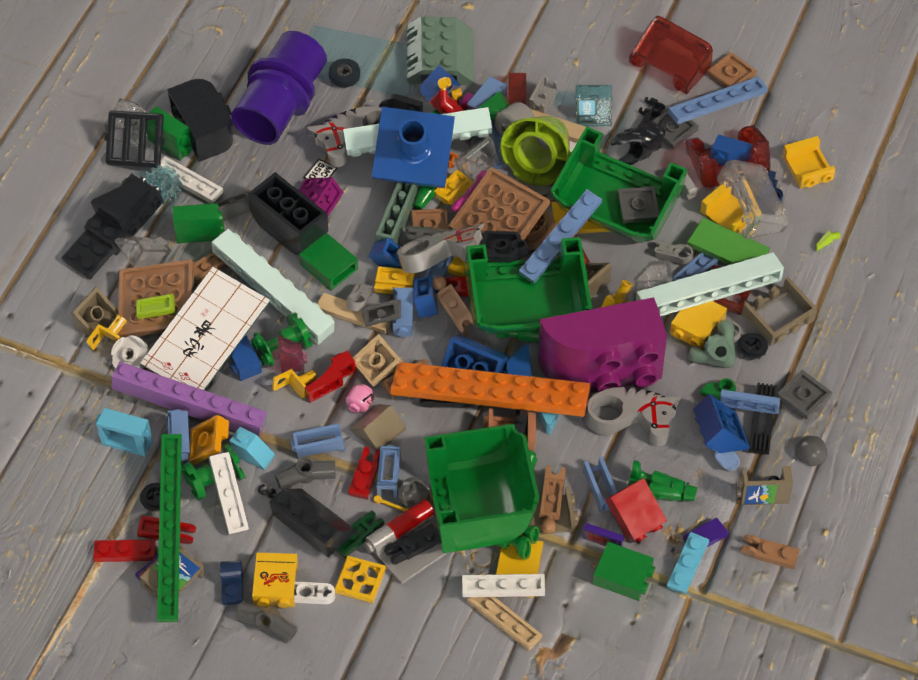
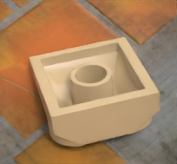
(377, 360)

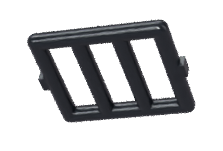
(125, 161)

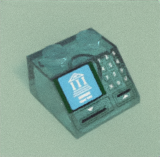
(593, 105)

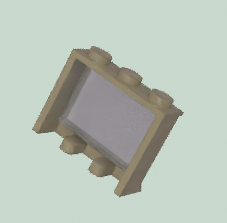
(780, 312)

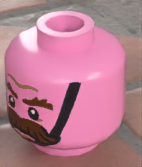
(359, 398)

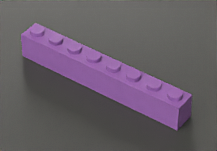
(181, 396)

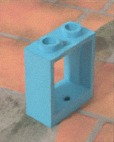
(124, 432)

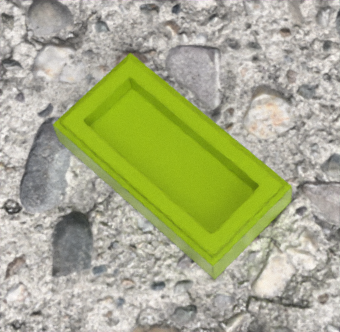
(155, 306)

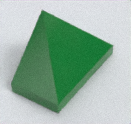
(495, 104)

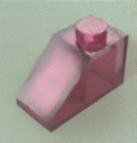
(291, 355)

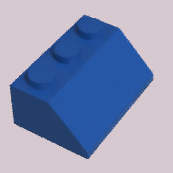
(470, 355)
(720, 426)

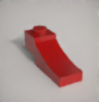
(341, 367)

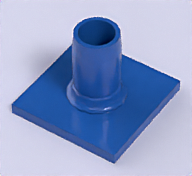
(413, 147)

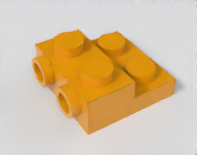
(207, 438)

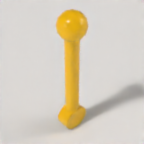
(377, 499)

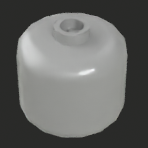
(511, 114)

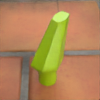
(827, 239)

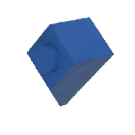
(729, 149)
(385, 253)
(425, 297)
(245, 360)
(519, 363)

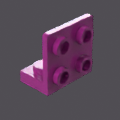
(322, 191)

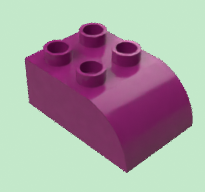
(605, 346)

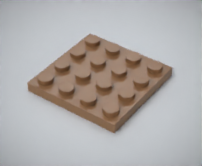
(501, 206)
(148, 282)

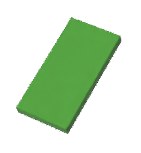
(724, 243)

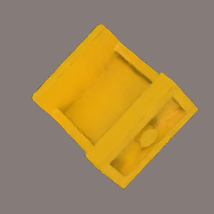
(807, 163)
(697, 323)

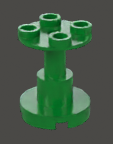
(296, 331)
(203, 475)

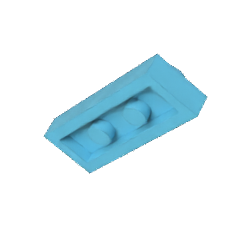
(688, 563)

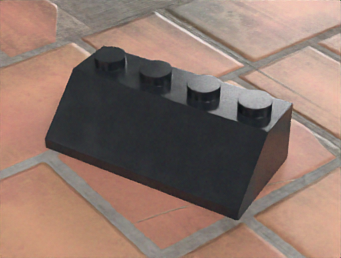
(311, 520)

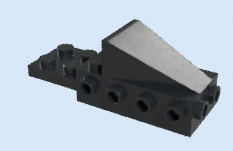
(116, 216)

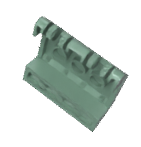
(442, 43)

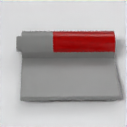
(397, 529)

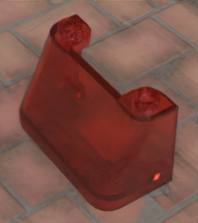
(673, 52)
(708, 169)

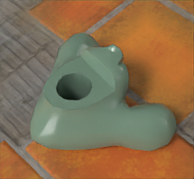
(718, 349)

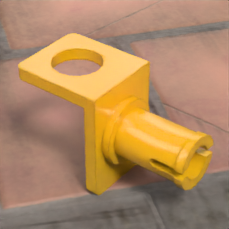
(620, 296)
(111, 332)
(298, 383)

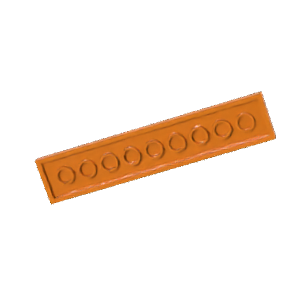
(490, 389)

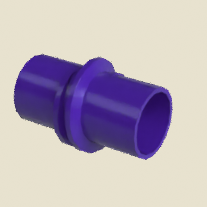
(279, 87)

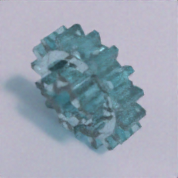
(169, 179)

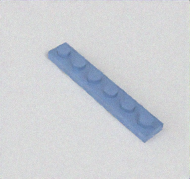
(717, 100)
(566, 228)

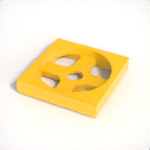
(355, 591)

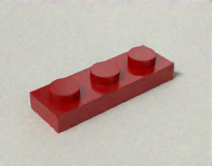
(124, 550)

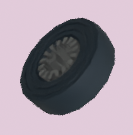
(344, 65)

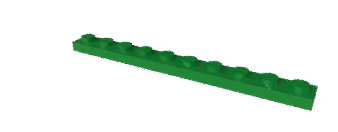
(169, 528)

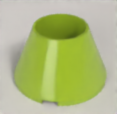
(528, 158)

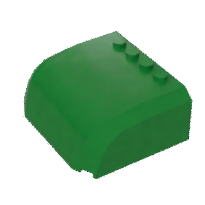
(604, 176)
(509, 303)
(481, 486)

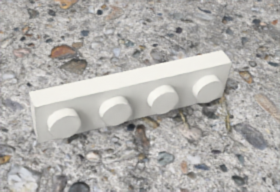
(193, 182)
(228, 493)
(503, 585)

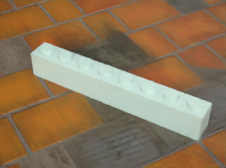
(466, 124)
(272, 284)
(715, 284)

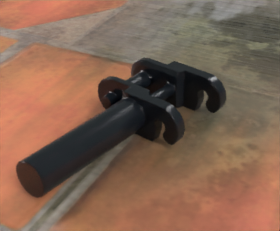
(648, 113)

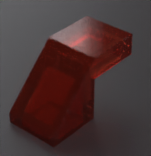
(517, 88)

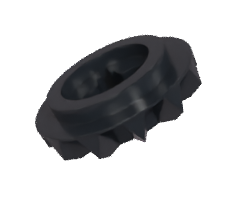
(749, 340)
(147, 496)

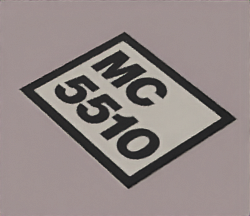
(320, 169)

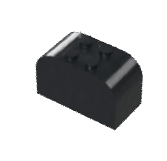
(206, 115)
(287, 214)

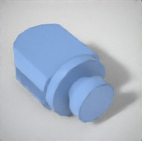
(727, 460)

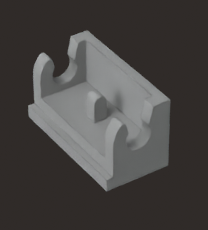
(544, 95)

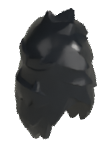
(642, 140)

